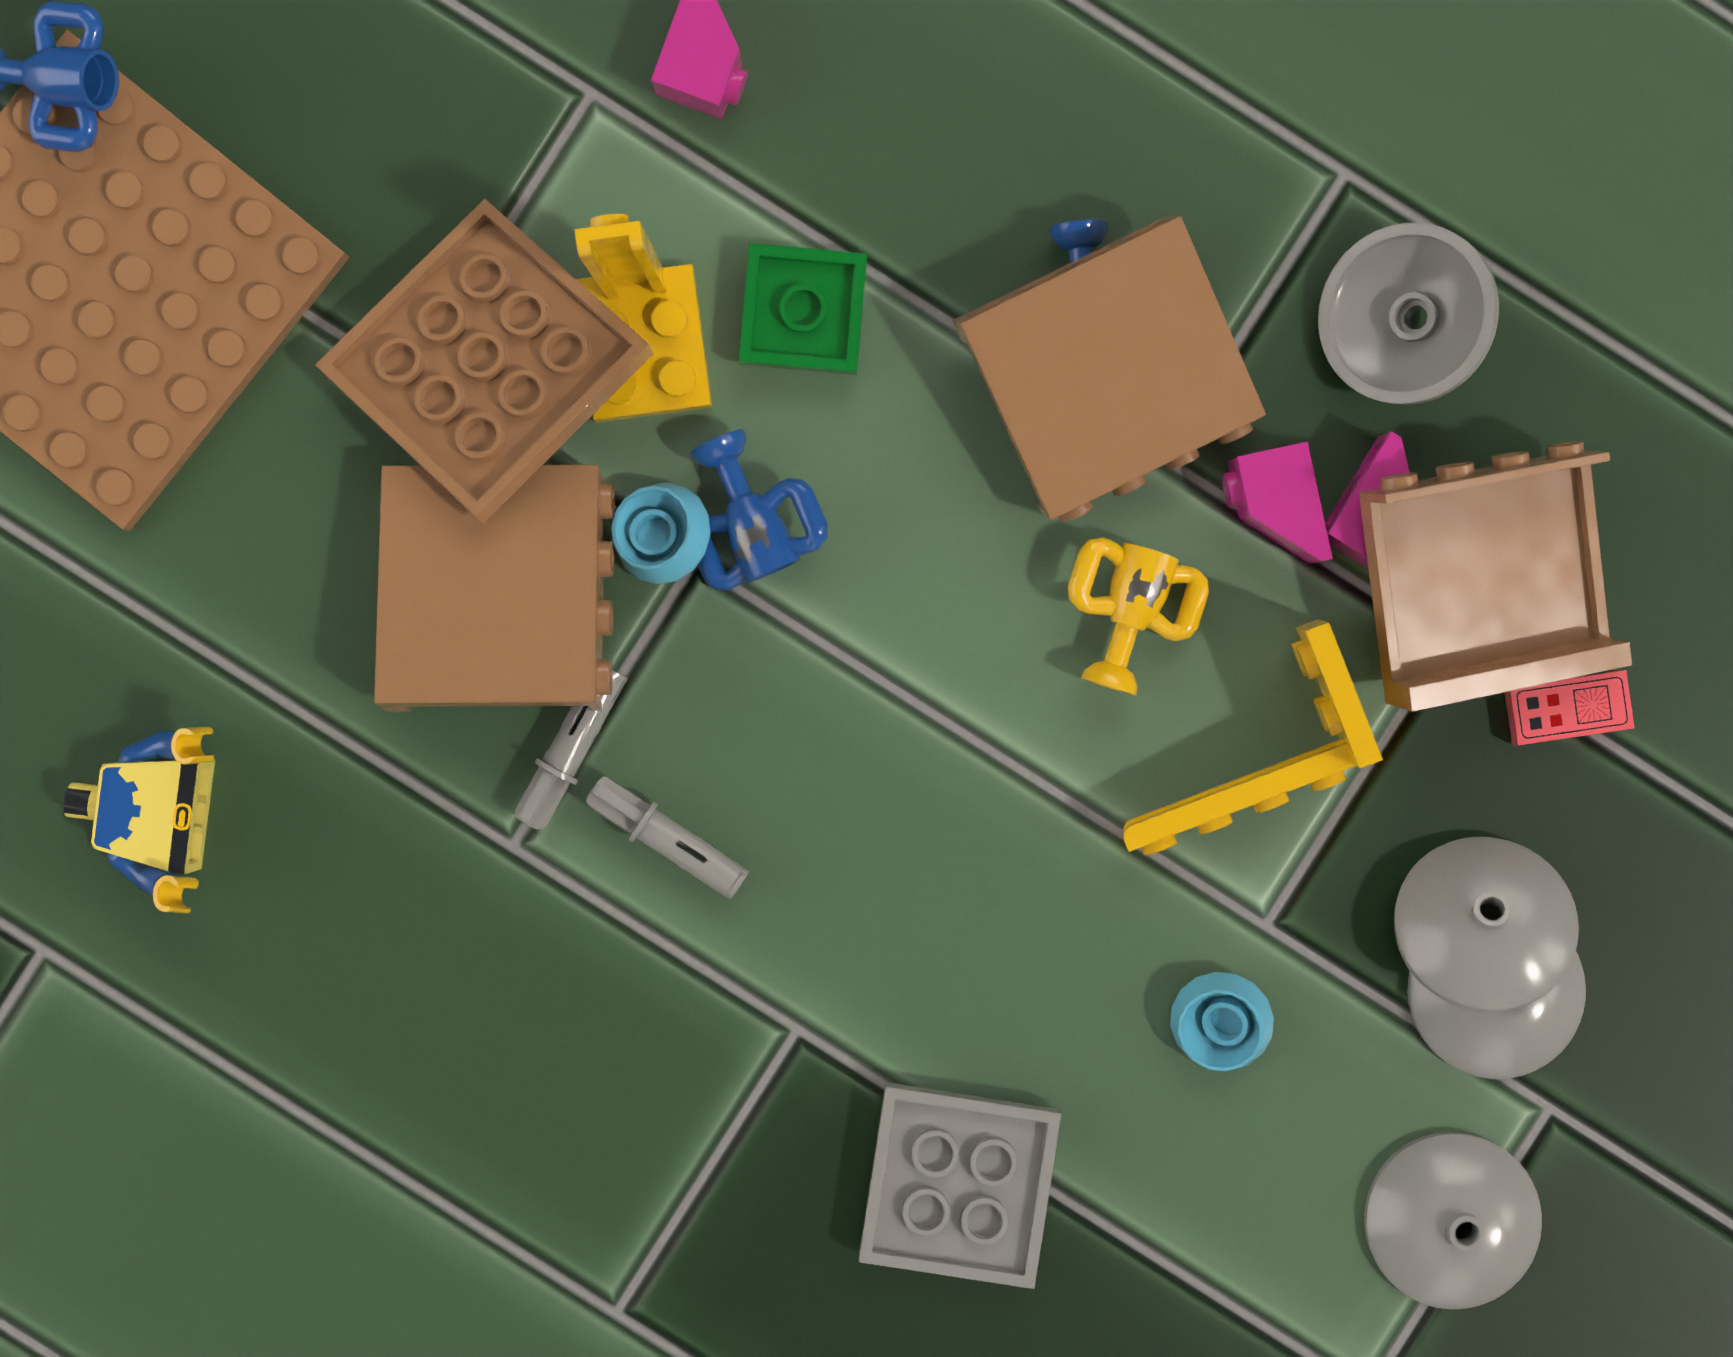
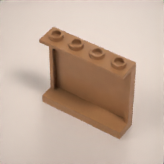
(1112, 368)
(1488, 577)
(497, 605)

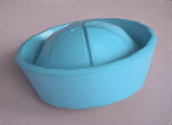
(661, 532)
(1236, 1010)

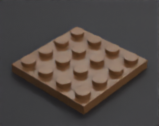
(484, 360)

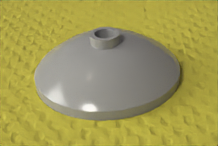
(1371, 305)
(1481, 960)
(1500, 1042)
(1424, 1198)

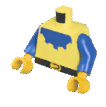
(152, 812)

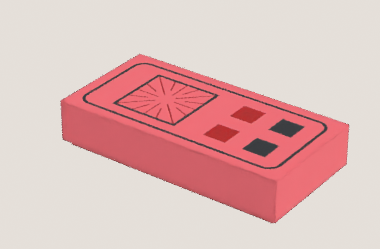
(1570, 708)

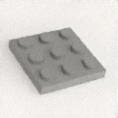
(959, 1185)

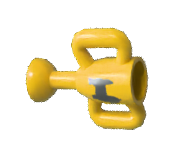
(1134, 602)

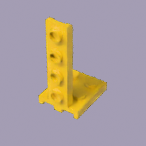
(656, 305)
(1268, 787)

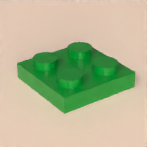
(802, 308)

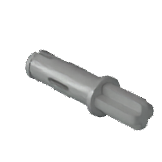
(564, 759)
(663, 833)

